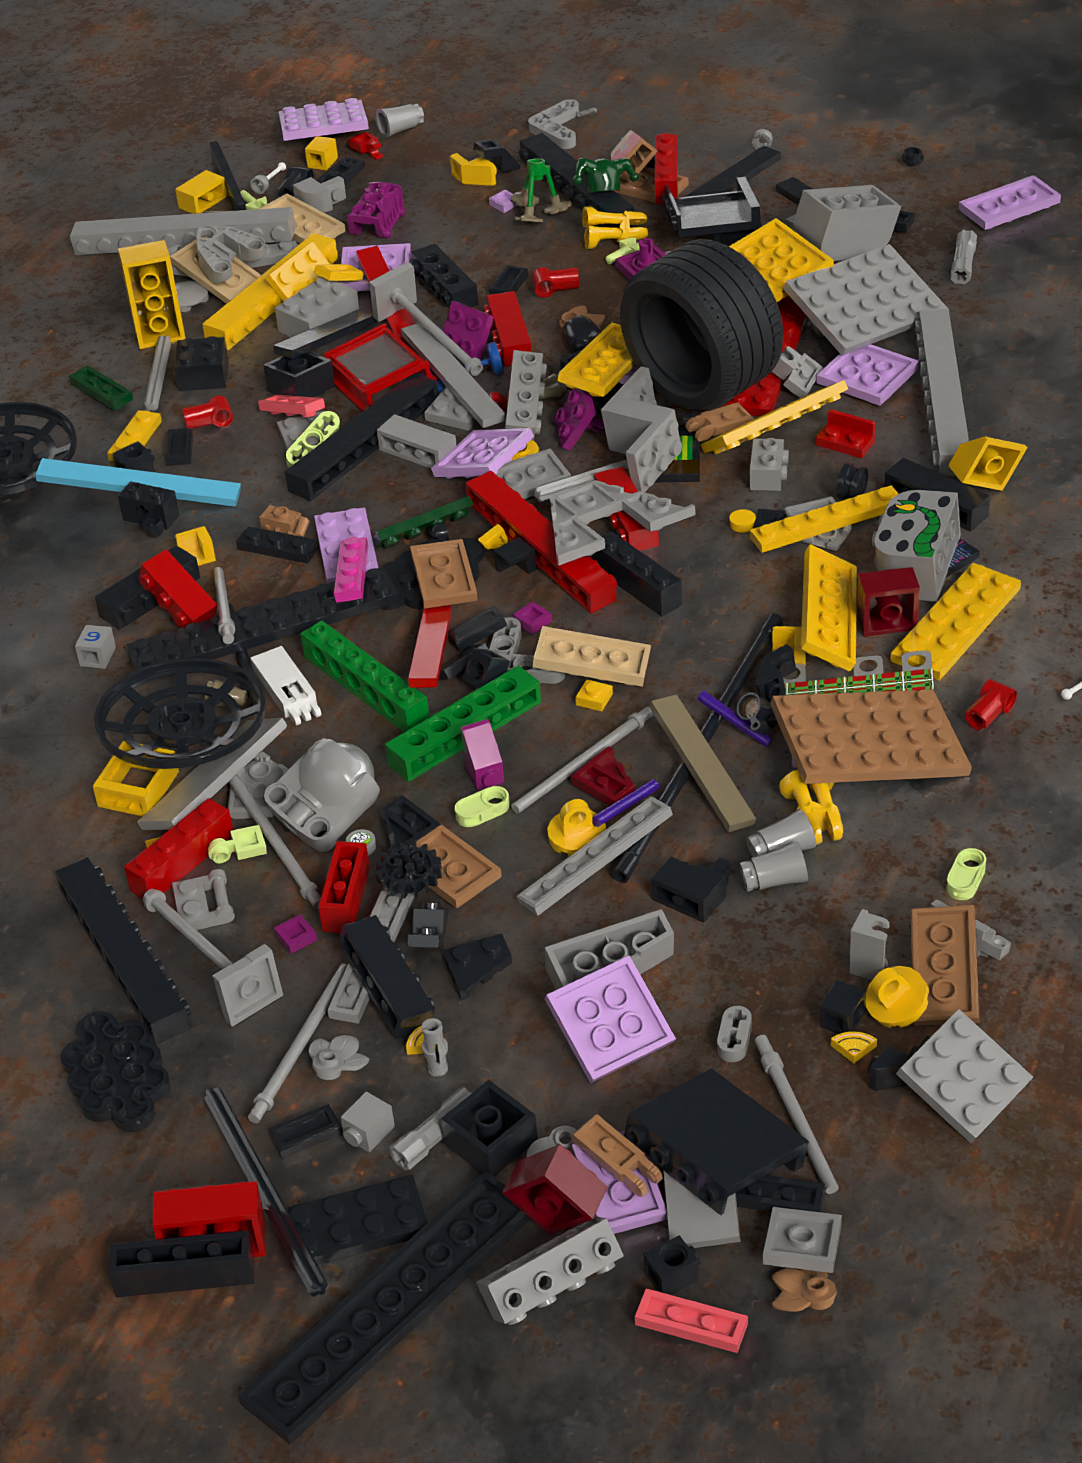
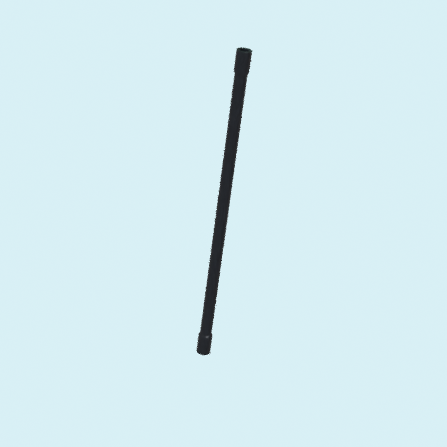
(630, 859)

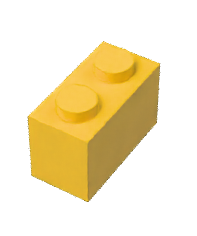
(201, 192)

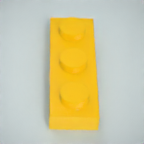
(139, 429)

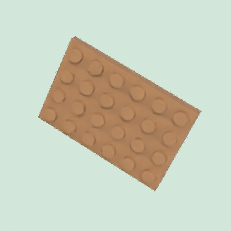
(869, 736)

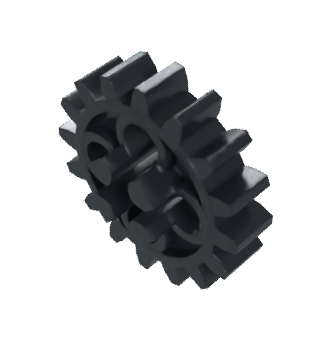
(417, 877)

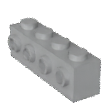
(525, 391)
(550, 1270)

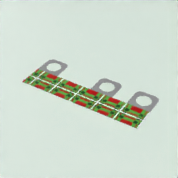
(873, 681)

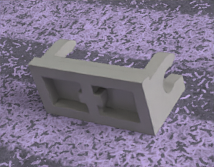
(868, 945)

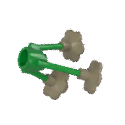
(535, 170)

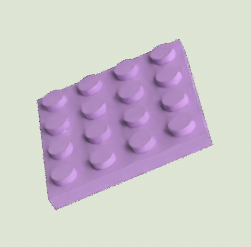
(323, 119)

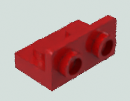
(847, 434)

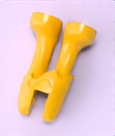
(594, 234)
(822, 815)

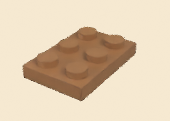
(443, 573)
(463, 868)

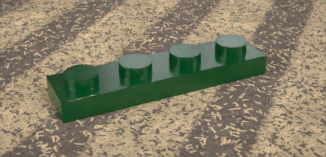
(414, 526)

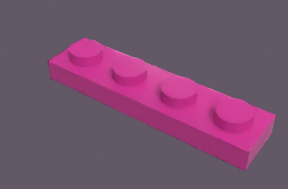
(351, 569)

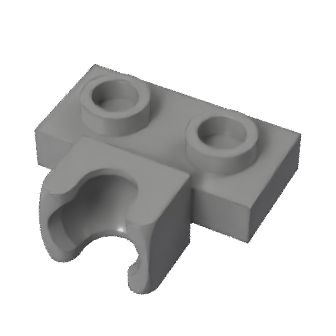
(799, 371)

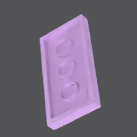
(1009, 202)
(339, 526)

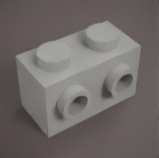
(768, 464)

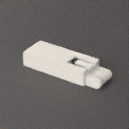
(278, 670)

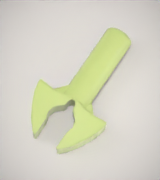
(252, 203)
(626, 247)

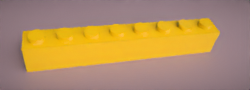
(258, 299)

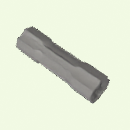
(962, 263)
(417, 1142)

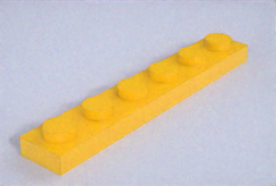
(822, 519)

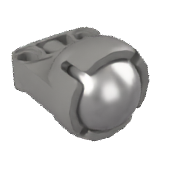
(324, 792)

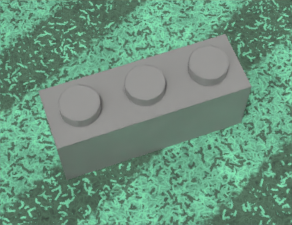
(414, 441)

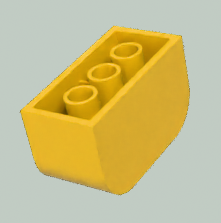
(151, 292)

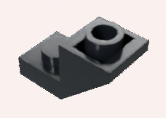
(499, 155)
(772, 670)
(428, 926)
(886, 1065)

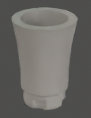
(397, 119)
(782, 833)
(775, 868)

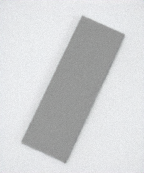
(209, 778)

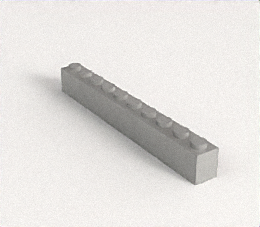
(111, 234)
(940, 387)

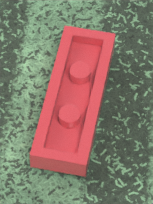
(291, 405)
(691, 1320)

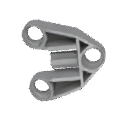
(224, 244)

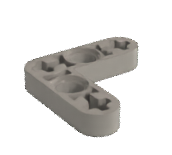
(550, 123)
(513, 640)

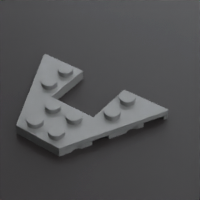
(596, 499)

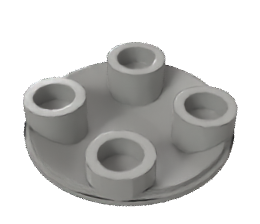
(190, 294)

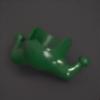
(603, 173)

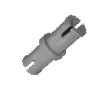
(433, 1036)

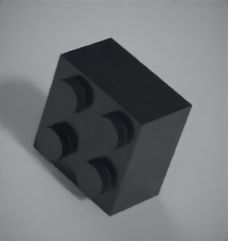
(201, 363)
(300, 376)
(489, 1128)

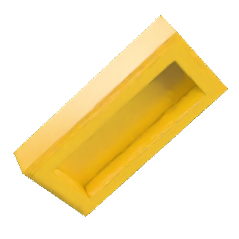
(338, 272)

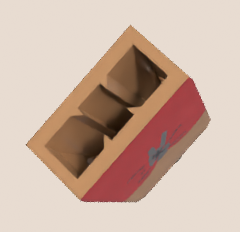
(634, 149)

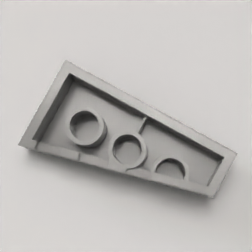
(644, 938)

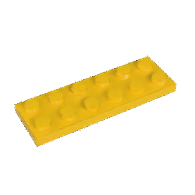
(599, 363)
(774, 418)
(829, 608)
(958, 618)

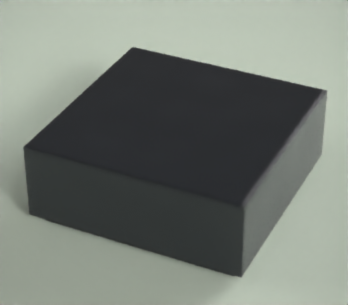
(768, 516)

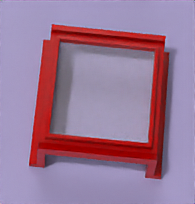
(373, 364)

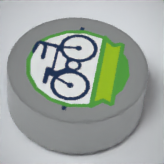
(363, 836)

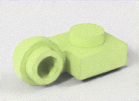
(244, 842)

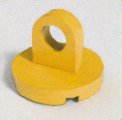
(573, 827)
(897, 996)

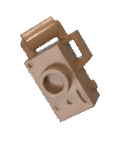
(284, 521)

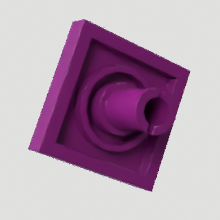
(636, 261)
(468, 328)
(575, 417)

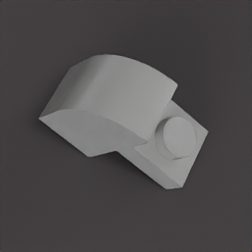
(320, 195)

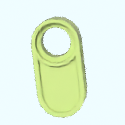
(476, 808)
(965, 880)

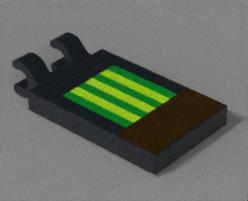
(687, 464)

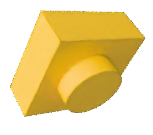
(594, 695)

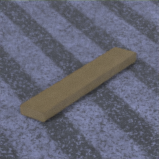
(702, 763)

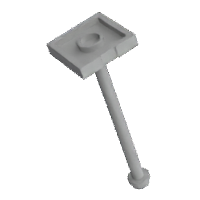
(398, 291)
(241, 985)

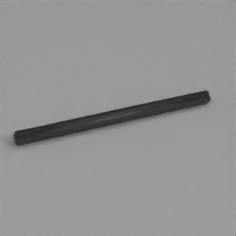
(271, 1201)

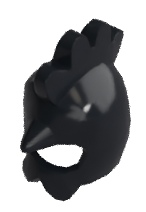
(578, 333)

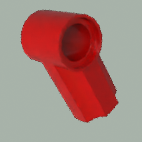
(554, 280)
(209, 413)
(992, 701)

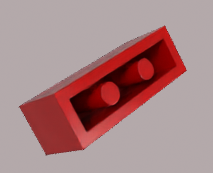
(176, 590)
(344, 886)

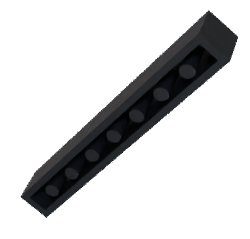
(562, 172)
(358, 437)
(123, 950)

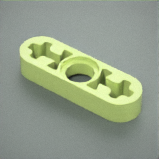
(313, 430)

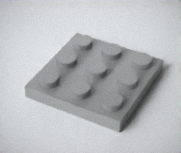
(964, 1075)

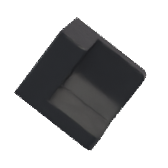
(517, 553)

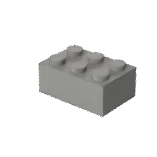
(315, 306)

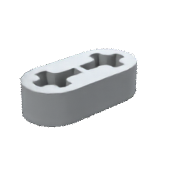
(740, 1034)

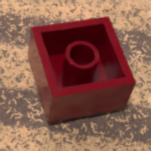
(888, 601)
(555, 1189)

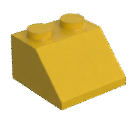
(986, 462)

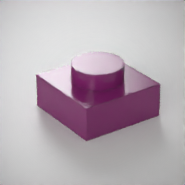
(533, 617)
(295, 934)

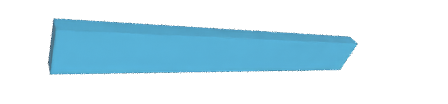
(118, 478)

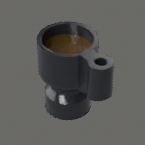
(757, 712)

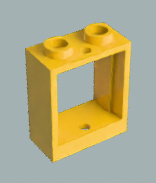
(131, 799)

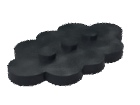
(405, 580)
(115, 1071)

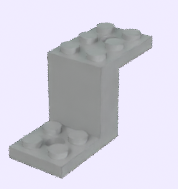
(641, 429)

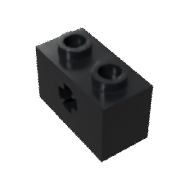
(142, 501)

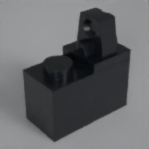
(691, 888)

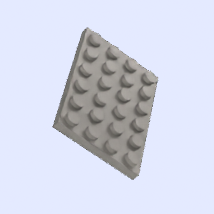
(863, 298)

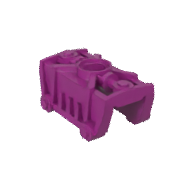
(380, 200)

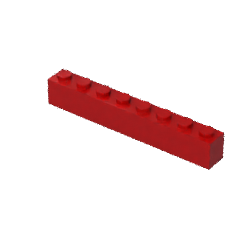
(503, 506)

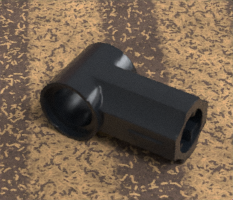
(293, 176)

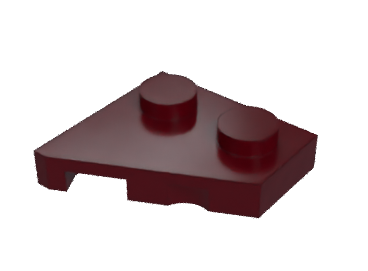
(604, 778)

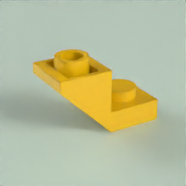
(476, 172)

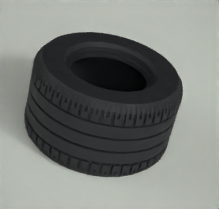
(702, 324)

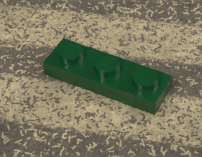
(101, 387)

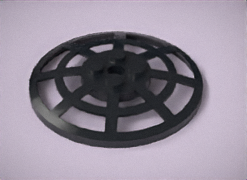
(19, 451)
(196, 714)

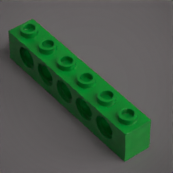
(364, 676)
(441, 735)

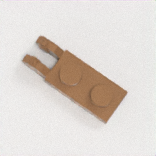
(718, 421)
(616, 1154)

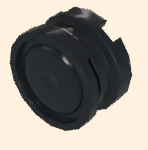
(851, 481)

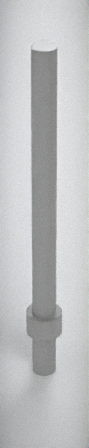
(226, 624)
(773, 1066)

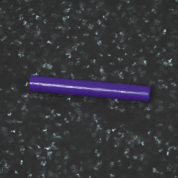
(733, 718)
(624, 803)

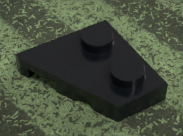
(406, 822)
(476, 962)

